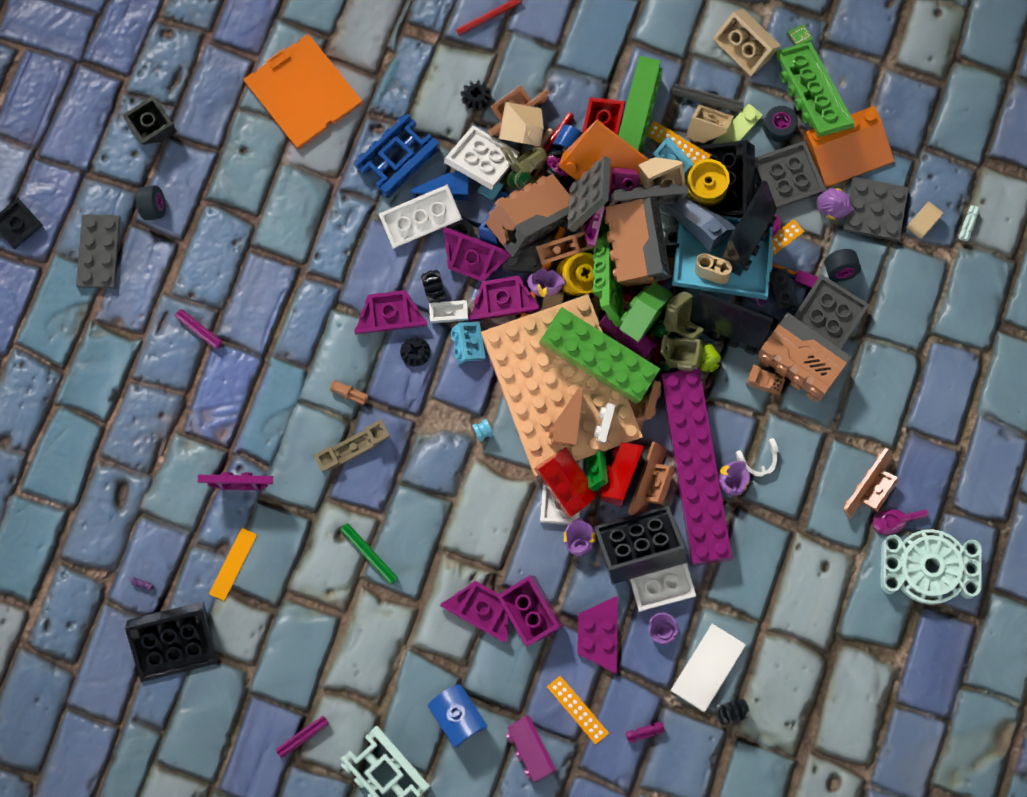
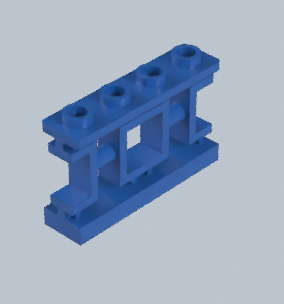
(407, 166)

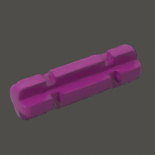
(645, 732)

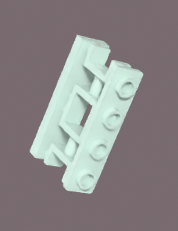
(396, 763)

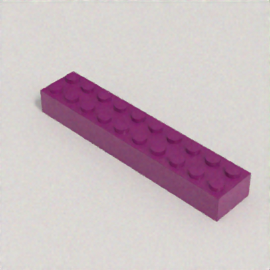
(695, 467)

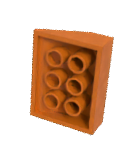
(593, 145)
(850, 151)

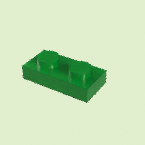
(596, 471)

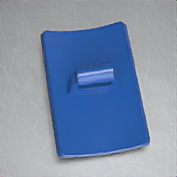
(457, 714)

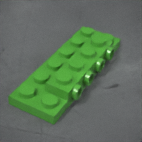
(813, 90)
(605, 286)

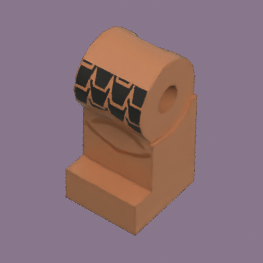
(765, 380)

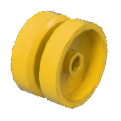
(708, 182)
(577, 274)

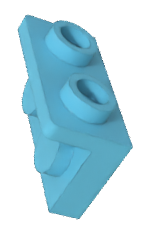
(669, 150)
(468, 342)

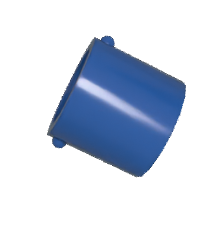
(566, 137)

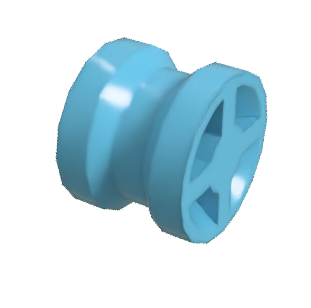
(482, 430)

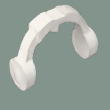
(774, 450)

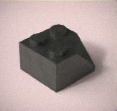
(149, 122)

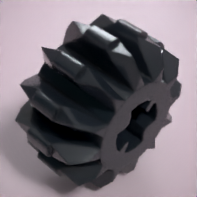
(479, 101)
(433, 286)
(732, 711)

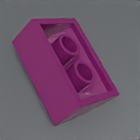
(530, 610)
(530, 749)

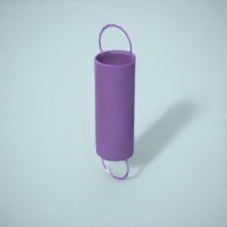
(142, 584)

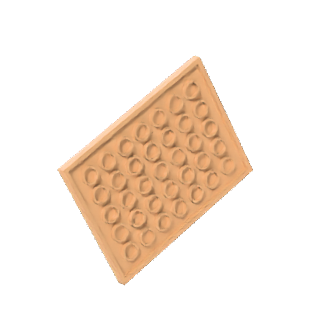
(542, 383)

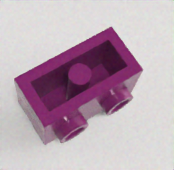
(623, 179)

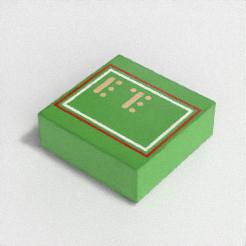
(800, 35)

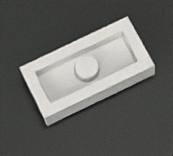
(448, 311)
(606, 416)

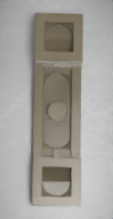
(352, 447)

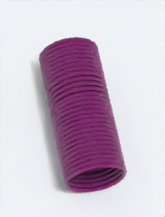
(643, 348)

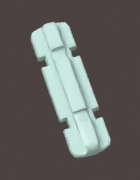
(969, 223)

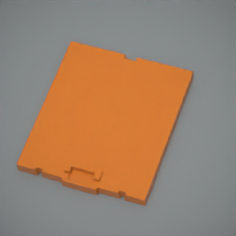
(302, 91)

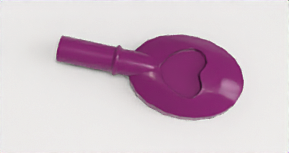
(893, 520)

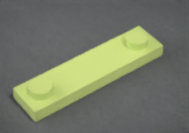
(740, 125)

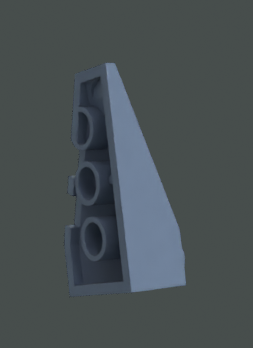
(702, 222)

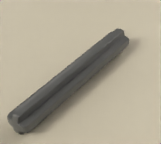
(707, 98)

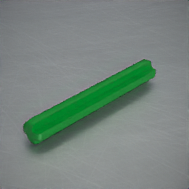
(369, 554)

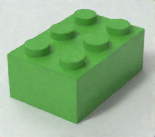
(645, 310)

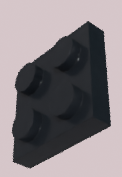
(18, 223)

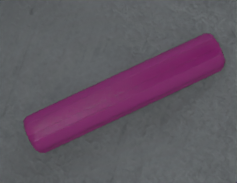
(198, 328)
(302, 736)

